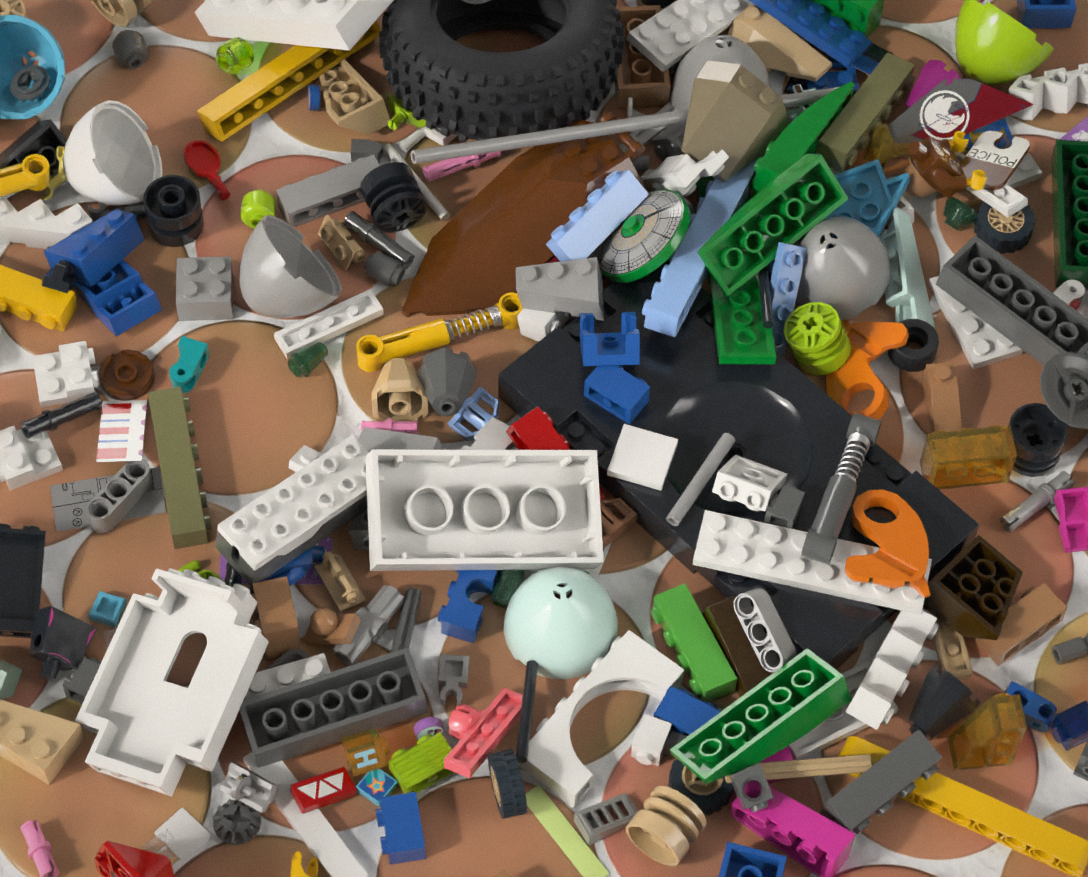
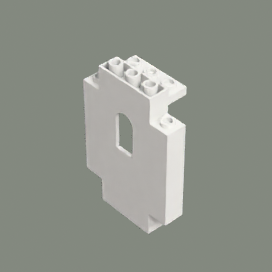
(157, 727)

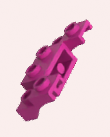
(1073, 518)

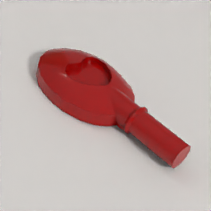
(206, 163)

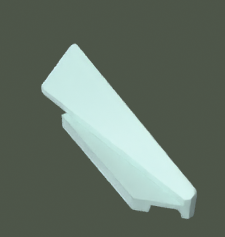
(906, 283)

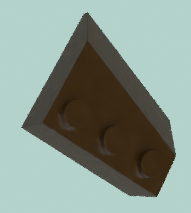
(975, 590)

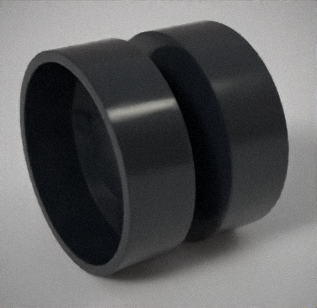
(173, 210)

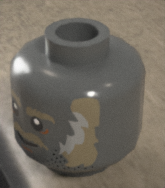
(129, 48)

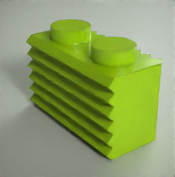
(421, 764)

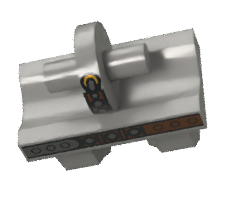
(249, 787)

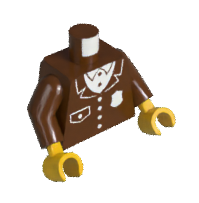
(941, 167)

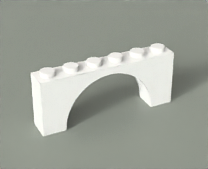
(628, 666)

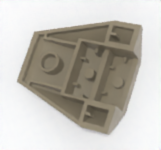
(732, 114)

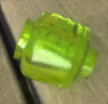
(234, 56)

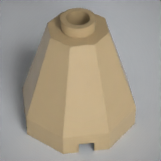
(399, 393)

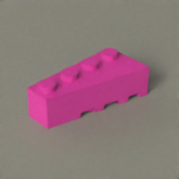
(797, 831)

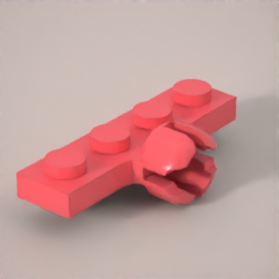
(480, 731)

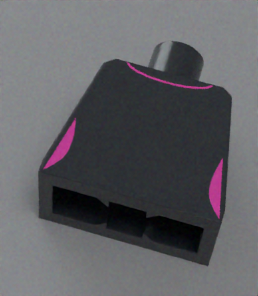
(59, 641)

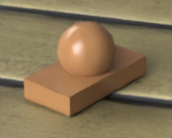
(331, 628)

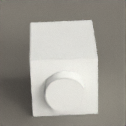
(650, 740)

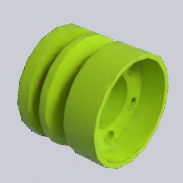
(817, 338)

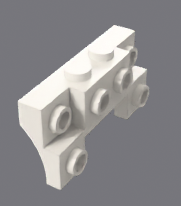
(682, 172)

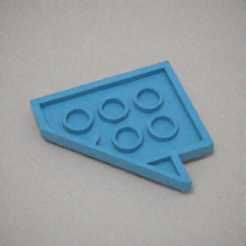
(869, 195)

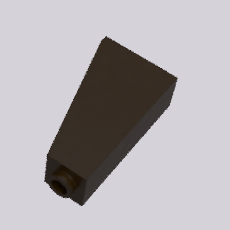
(735, 645)

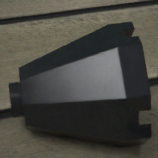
(941, 704)

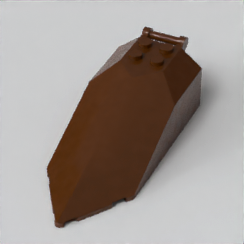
(512, 221)

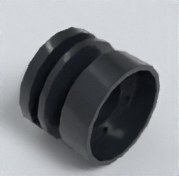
(393, 197)
(1037, 439)

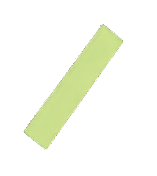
(564, 834)

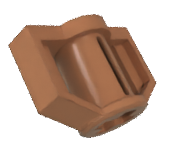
(611, 524)

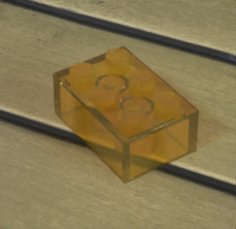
(968, 457)

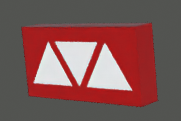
(323, 790)

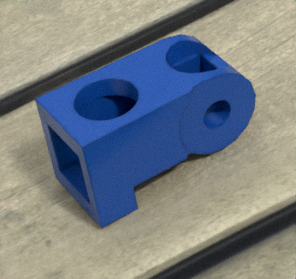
(1037, 710)

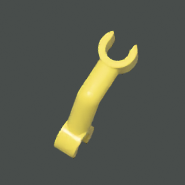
(57, 180)

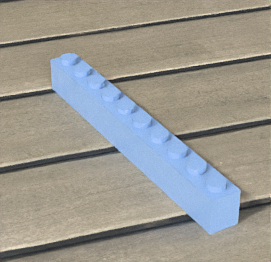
(687, 271)

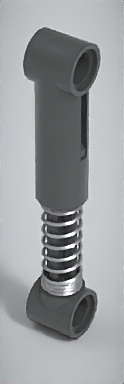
(840, 491)

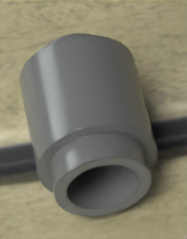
(384, 269)

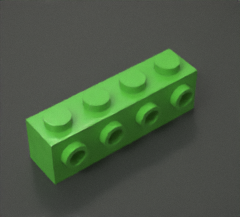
(693, 643)

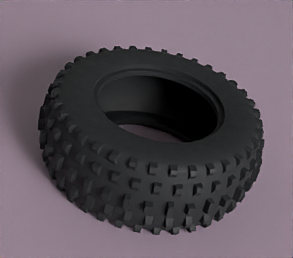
(501, 92)

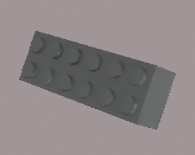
(1013, 302)
(333, 707)

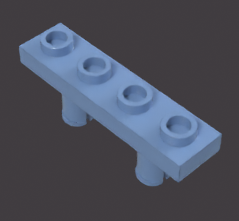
(784, 285)

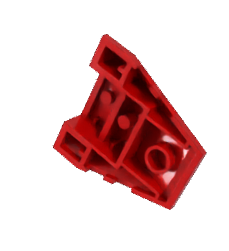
(127, 861)

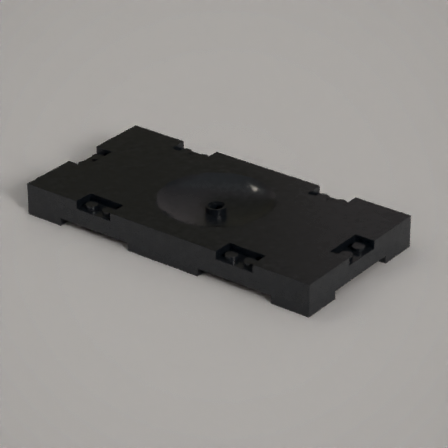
(775, 421)

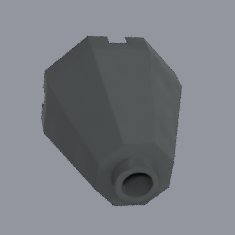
(447, 379)

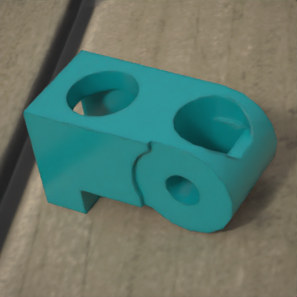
(189, 365)

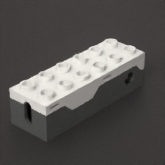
(296, 513)

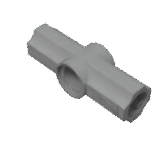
(372, 625)

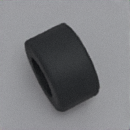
(916, 359)

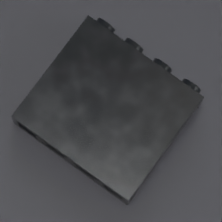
(20, 579)

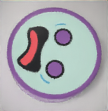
(428, 725)

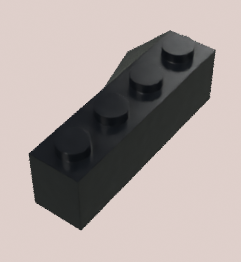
(39, 139)

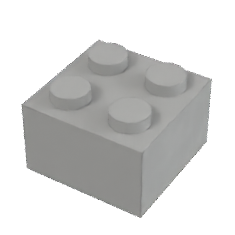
(204, 288)

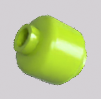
(256, 206)

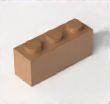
(1025, 622)

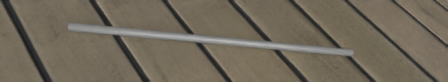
(581, 131)

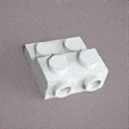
(65, 374)
(26, 459)
(748, 483)

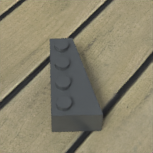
(883, 783)

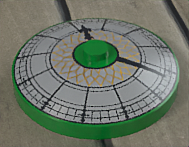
(645, 237)

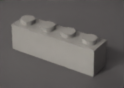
(324, 192)

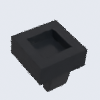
(59, 277)

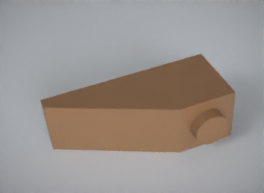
(942, 397)

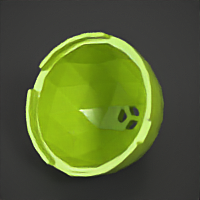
(995, 45)

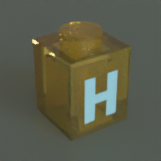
(365, 751)

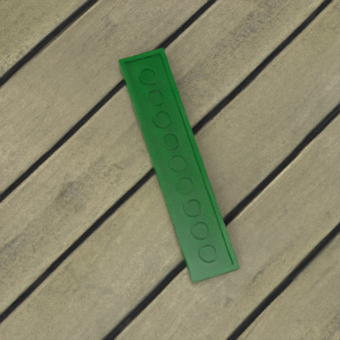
(739, 316)

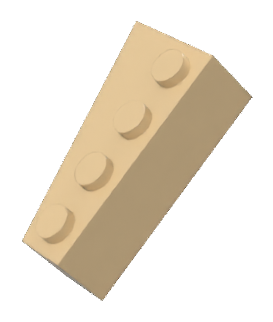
(37, 740)

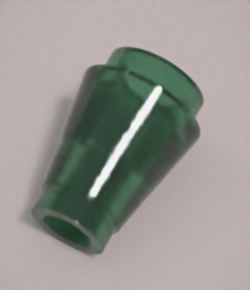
(307, 359)
(506, 585)

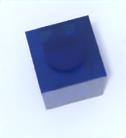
(1071, 726)

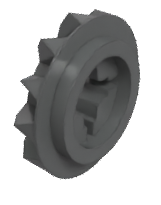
(22, 80)
(244, 831)

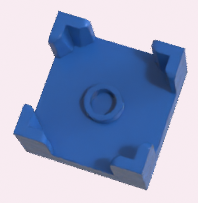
(610, 348)

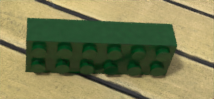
(1070, 210)

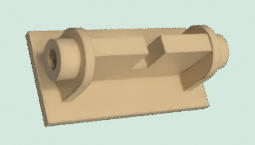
(335, 236)
(339, 582)

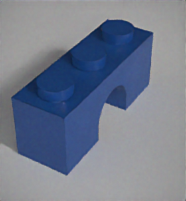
(461, 616)

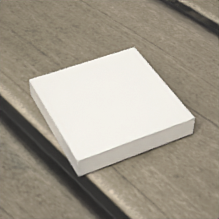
(642, 457)

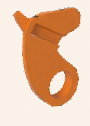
(867, 343)
(902, 545)

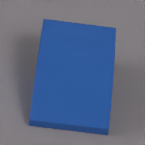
(120, 298)

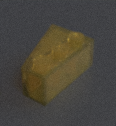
(989, 734)

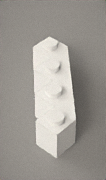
(1054, 91)
(38, 225)
(890, 667)

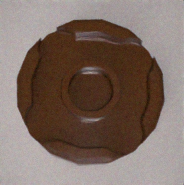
(126, 375)

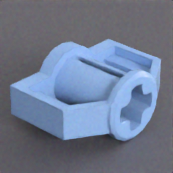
(474, 413)

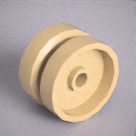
(121, 11)

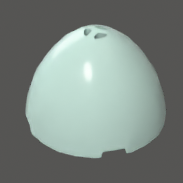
(562, 632)

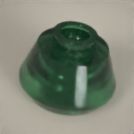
(958, 213)

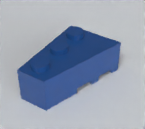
(97, 246)

